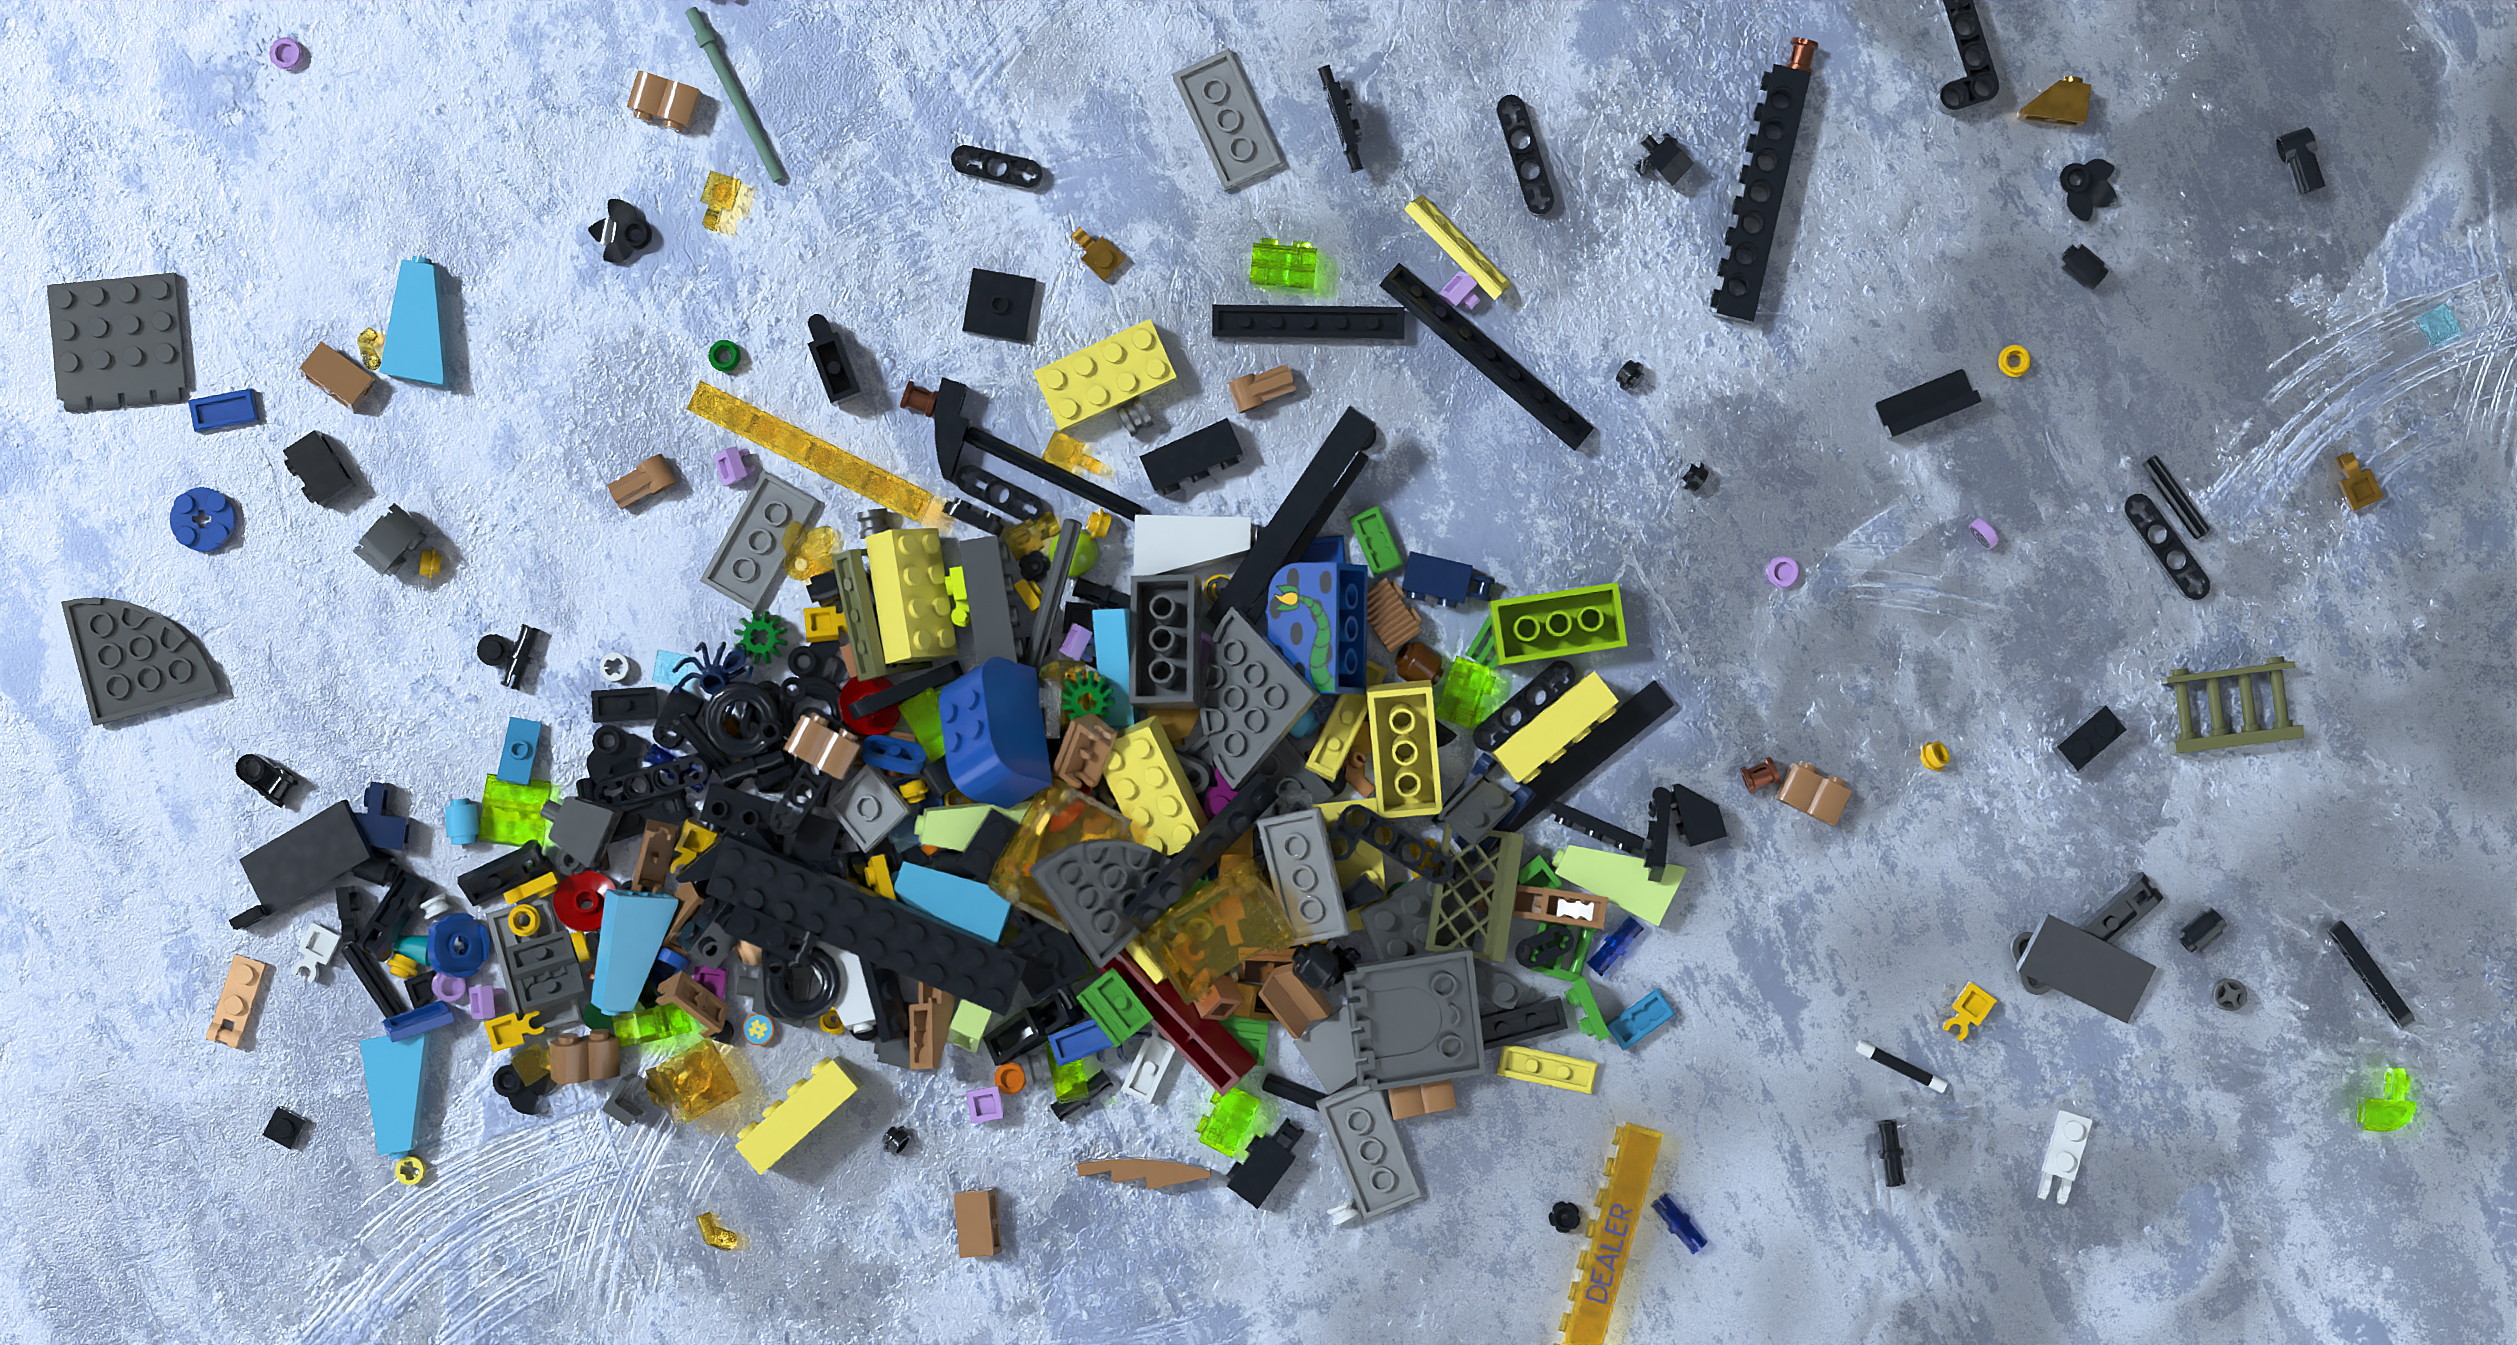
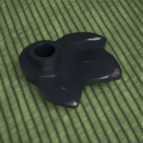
(2092, 189)
(617, 230)
(822, 662)
(614, 759)
(522, 1098)

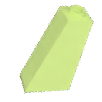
(955, 824)
(1619, 879)
(972, 1020)

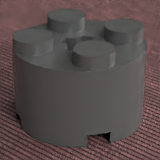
(389, 540)

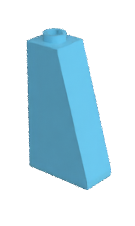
(416, 327)
(1113, 661)
(953, 900)
(628, 945)
(396, 1089)

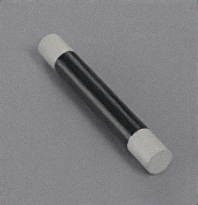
(1901, 1066)

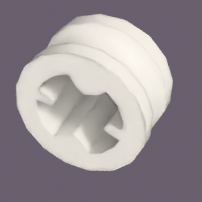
(614, 657)
(436, 906)
(1343, 1211)

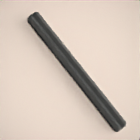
(1052, 593)

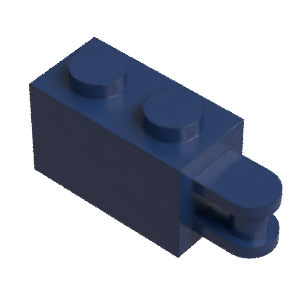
(1442, 580)

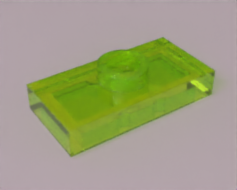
(1068, 1080)

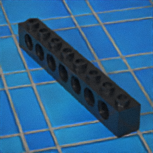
(1794, 85)

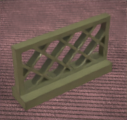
(861, 618)
(1499, 904)

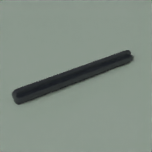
(1052, 473)

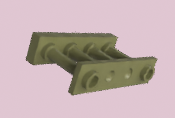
(2219, 735)

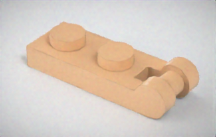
(237, 1000)

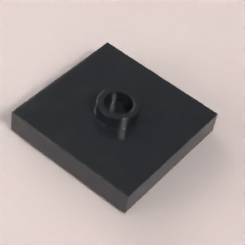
(999, 305)

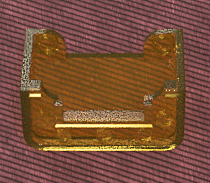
(1052, 821)
(1218, 930)

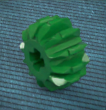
(762, 626)
(1100, 696)

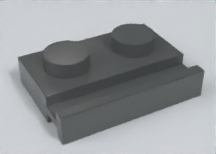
(1477, 810)

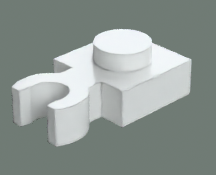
(317, 946)

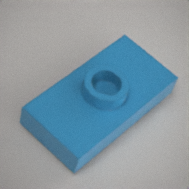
(519, 751)
(1640, 1019)

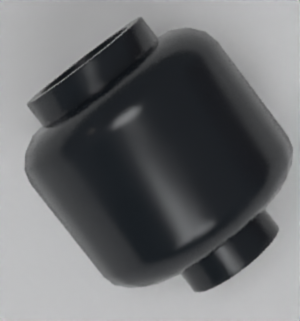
(1315, 965)

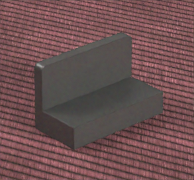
(621, 1108)

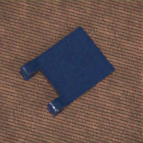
(1522, 797)

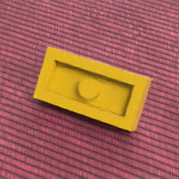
(878, 876)

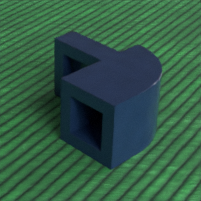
(379, 828)

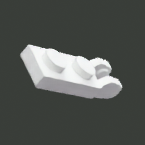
(1148, 1067)
(2064, 1153)

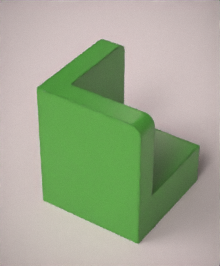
(1538, 874)

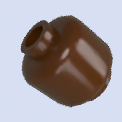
(1419, 663)

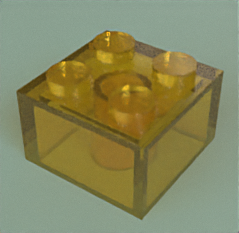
(692, 1081)

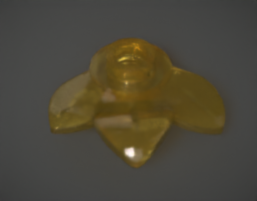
(810, 546)

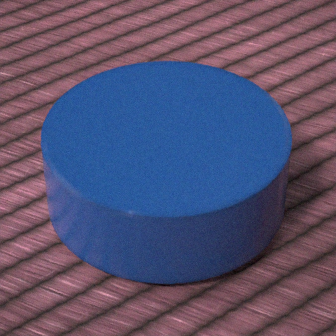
(672, 959)

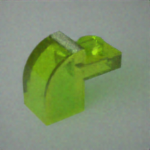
(651, 1024)
(2390, 1111)

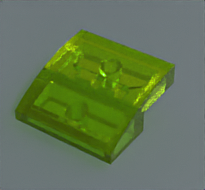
(513, 812)

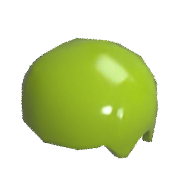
(1085, 554)

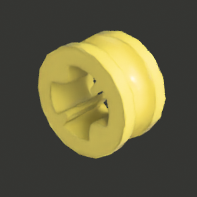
(417, 1163)

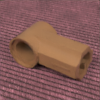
(1254, 390)
(649, 478)

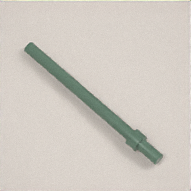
(706, 39)

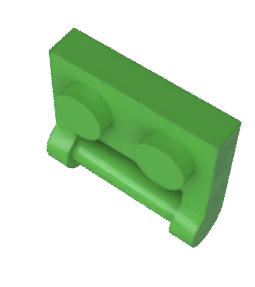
(1553, 966)

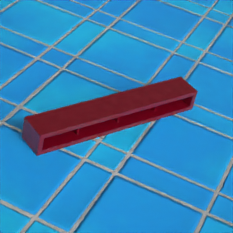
(1199, 1040)

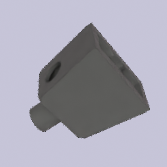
(582, 827)
(755, 988)

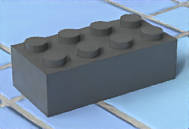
(989, 599)
(1165, 642)

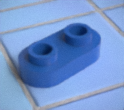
(893, 754)

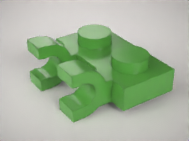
(1593, 1022)

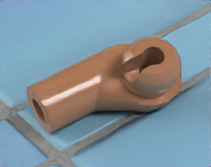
(1355, 773)

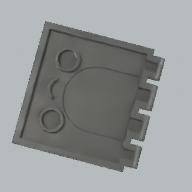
(117, 341)
(1415, 1019)

